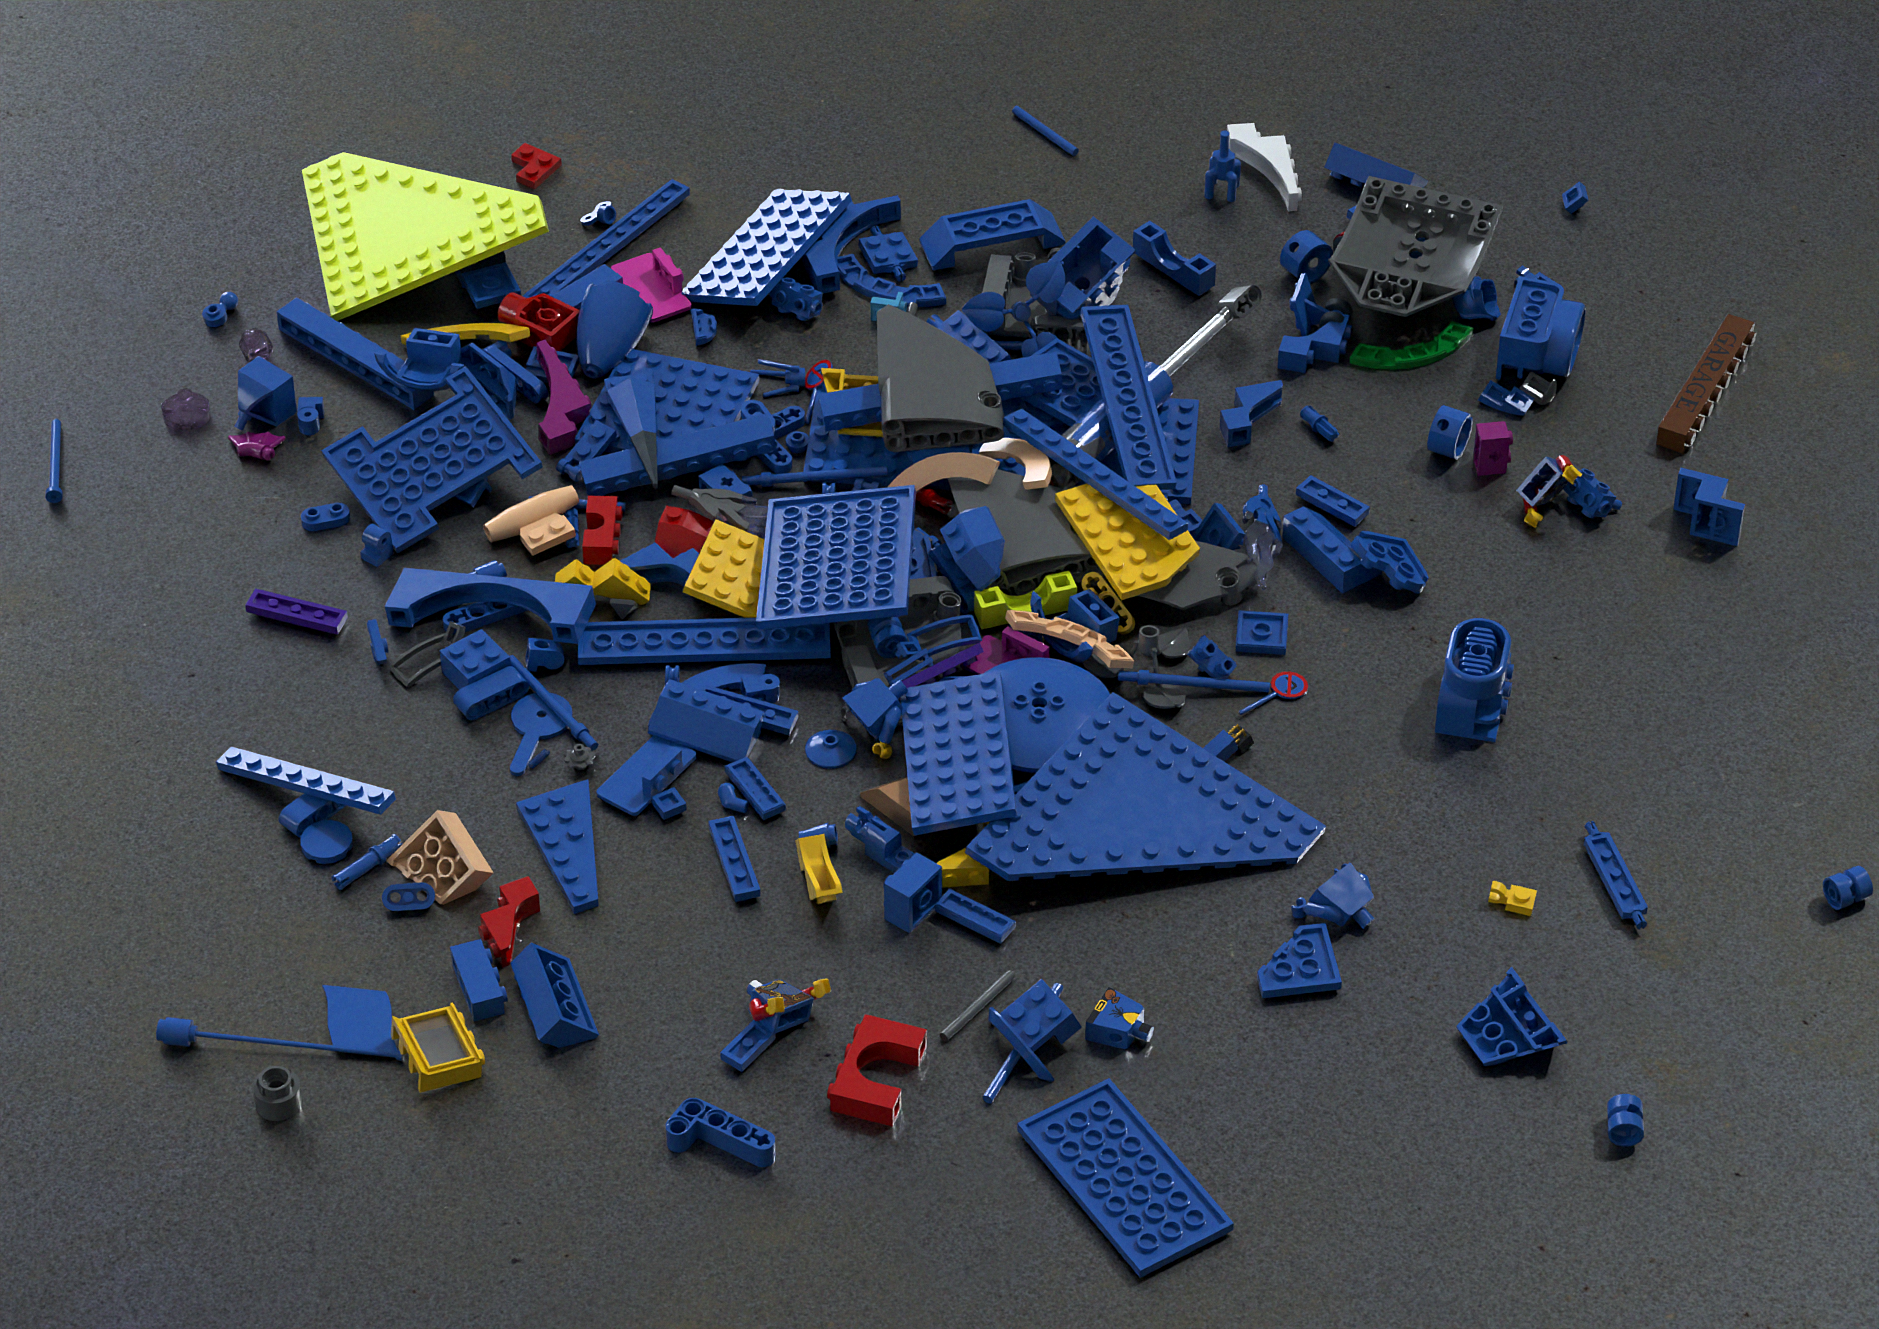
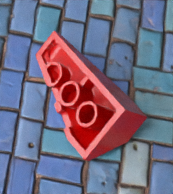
(682, 530)

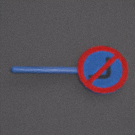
(814, 380)
(1284, 684)

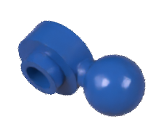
(215, 314)

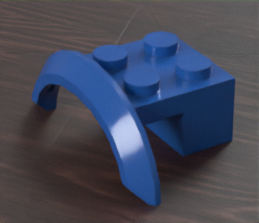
(429, 361)
(1084, 610)
(1033, 1021)

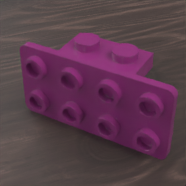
(1012, 647)

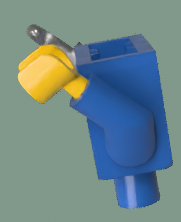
(876, 710)

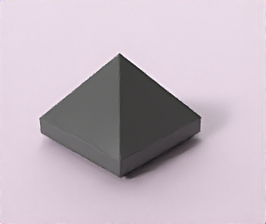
(623, 607)

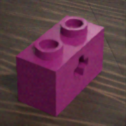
(1492, 448)

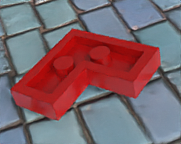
(537, 165)

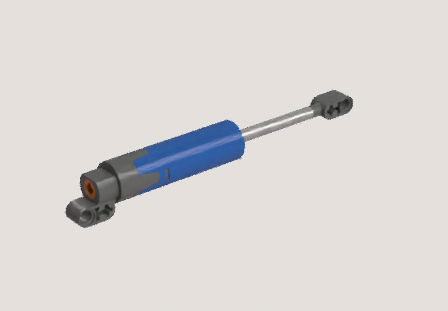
(1093, 430)

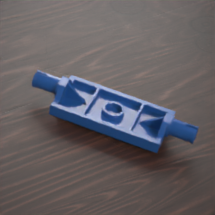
(964, 331)

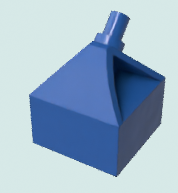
(264, 393)

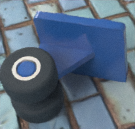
(1309, 313)

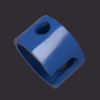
(1309, 248)
(1449, 432)

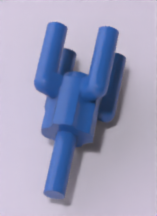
(1223, 167)

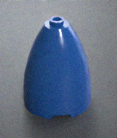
(609, 326)

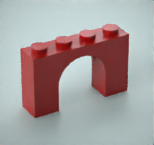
(873, 1041)

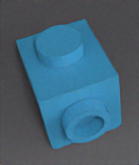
(878, 303)

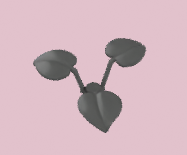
(1170, 645)

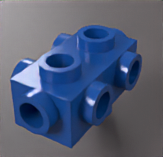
(796, 298)
(1591, 495)

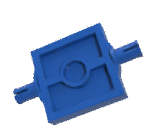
(888, 253)

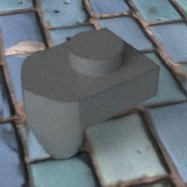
(1539, 388)

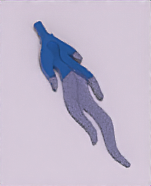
(1262, 532)

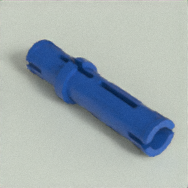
(376, 856)

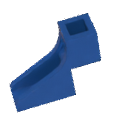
(1324, 344)
(1250, 405)
(659, 566)

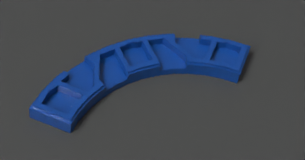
(858, 278)
(724, 677)

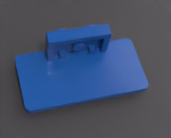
(645, 774)

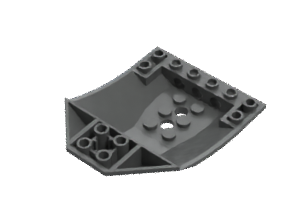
(1385, 230)

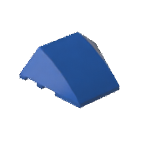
(1508, 1024)

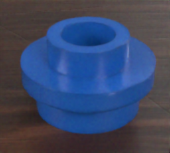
(797, 441)

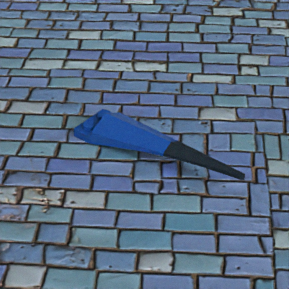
(635, 406)

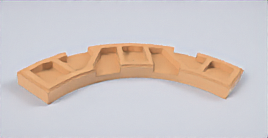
(1036, 463)
(947, 466)
(1029, 621)

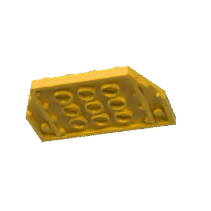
(1123, 546)

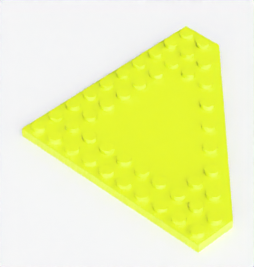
(402, 226)

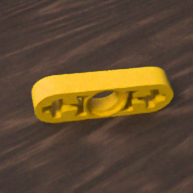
(1102, 584)

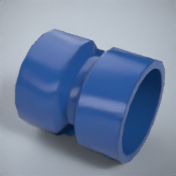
(886, 635)
(1847, 887)
(1625, 1120)

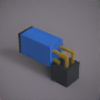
(1227, 743)

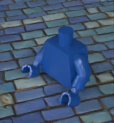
(1339, 899)

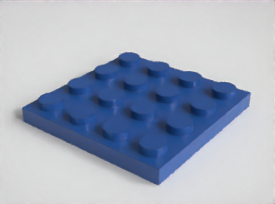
(1079, 384)

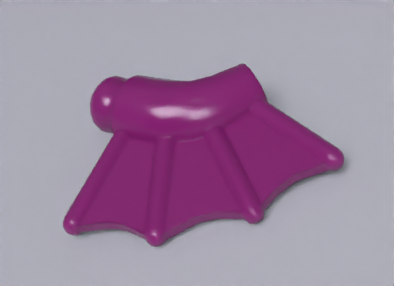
(256, 444)

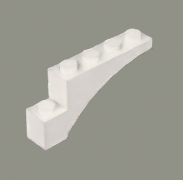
(1270, 157)

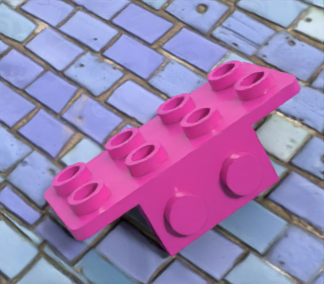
(656, 281)

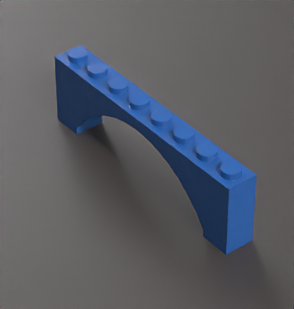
(425, 592)

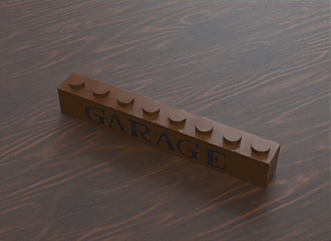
(1706, 383)

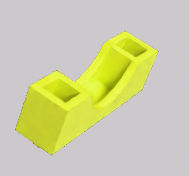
(992, 603)

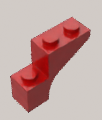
(499, 925)

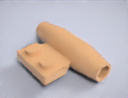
(536, 520)

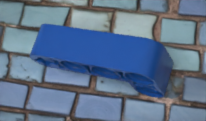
(720, 1128)

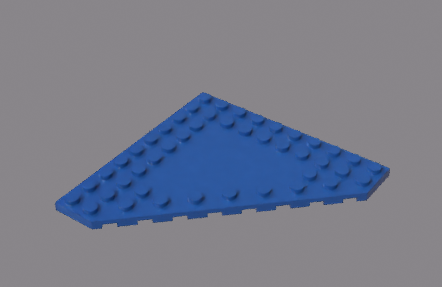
(1142, 800)

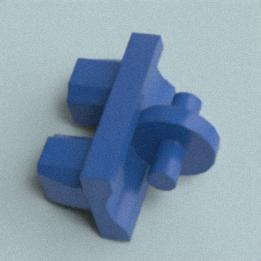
(1211, 659)

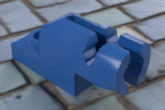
(880, 840)

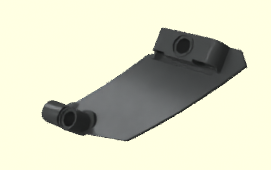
(1209, 576)

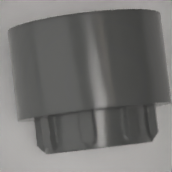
(277, 1093)

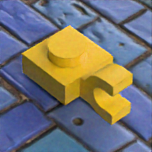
(1517, 899)

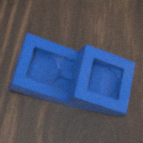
(1512, 402)

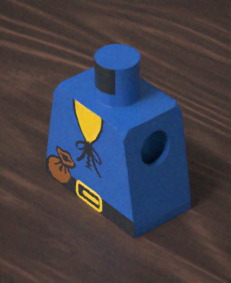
(1117, 1021)

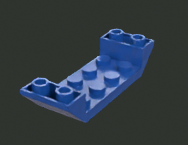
(988, 227)

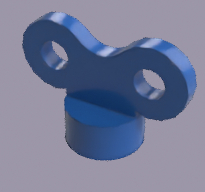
(603, 212)

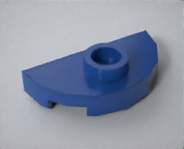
(703, 326)
(378, 645)

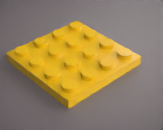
(728, 570)

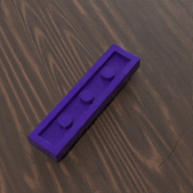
(296, 611)
(945, 667)

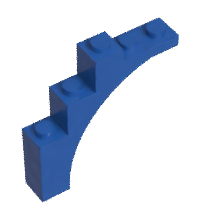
(854, 219)

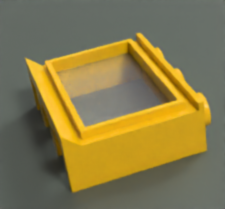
(438, 1047)

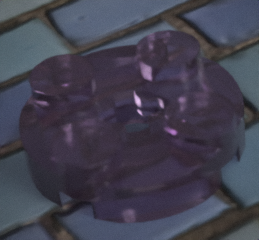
(185, 399)

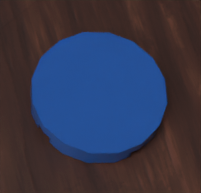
(326, 841)

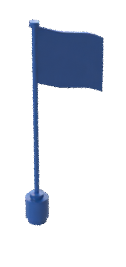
(356, 1024)

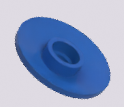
(830, 749)

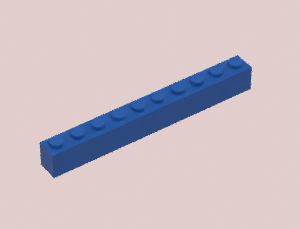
(1011, 378)

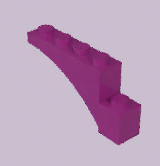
(566, 405)

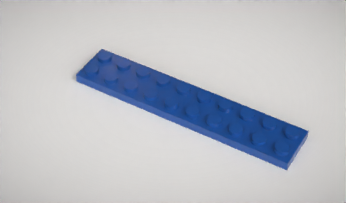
(1127, 396)
(699, 641)

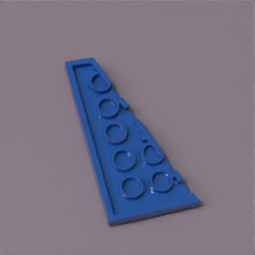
(564, 835)

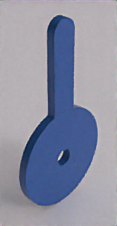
(533, 728)

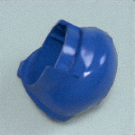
(1478, 300)

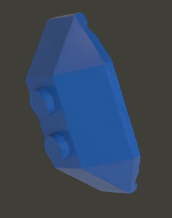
(493, 377)
(976, 545)

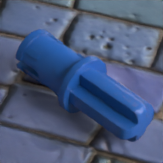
(1319, 423)

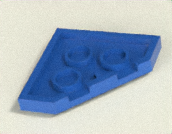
(1301, 965)

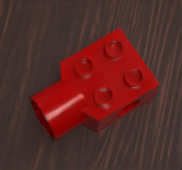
(544, 316)

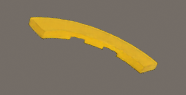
(496, 331)

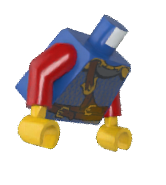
(1545, 484)
(782, 1005)

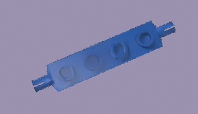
(1615, 875)

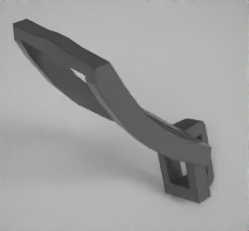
(443, 638)

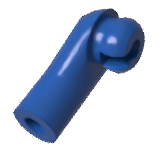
(729, 800)

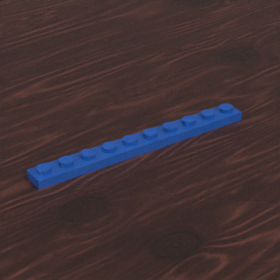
(613, 239)
(1095, 474)

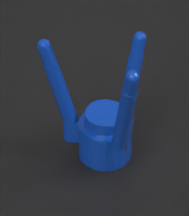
(793, 375)

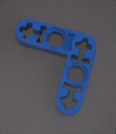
(789, 421)

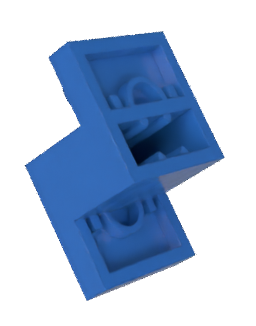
(1711, 512)

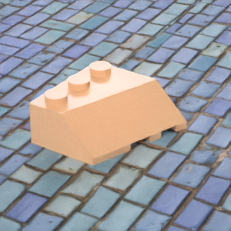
(442, 857)

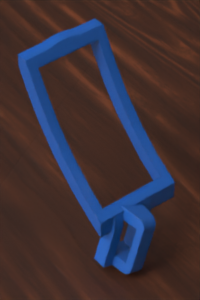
(903, 653)

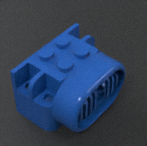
(1091, 262)
(1540, 330)
(1475, 680)

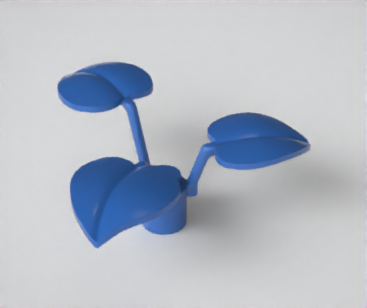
(987, 308)

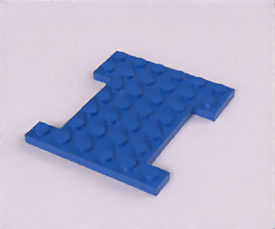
(429, 460)

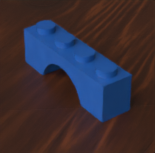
(1154, 247)

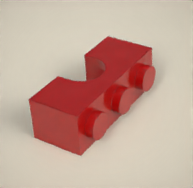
(602, 530)

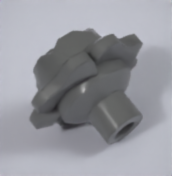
(579, 757)

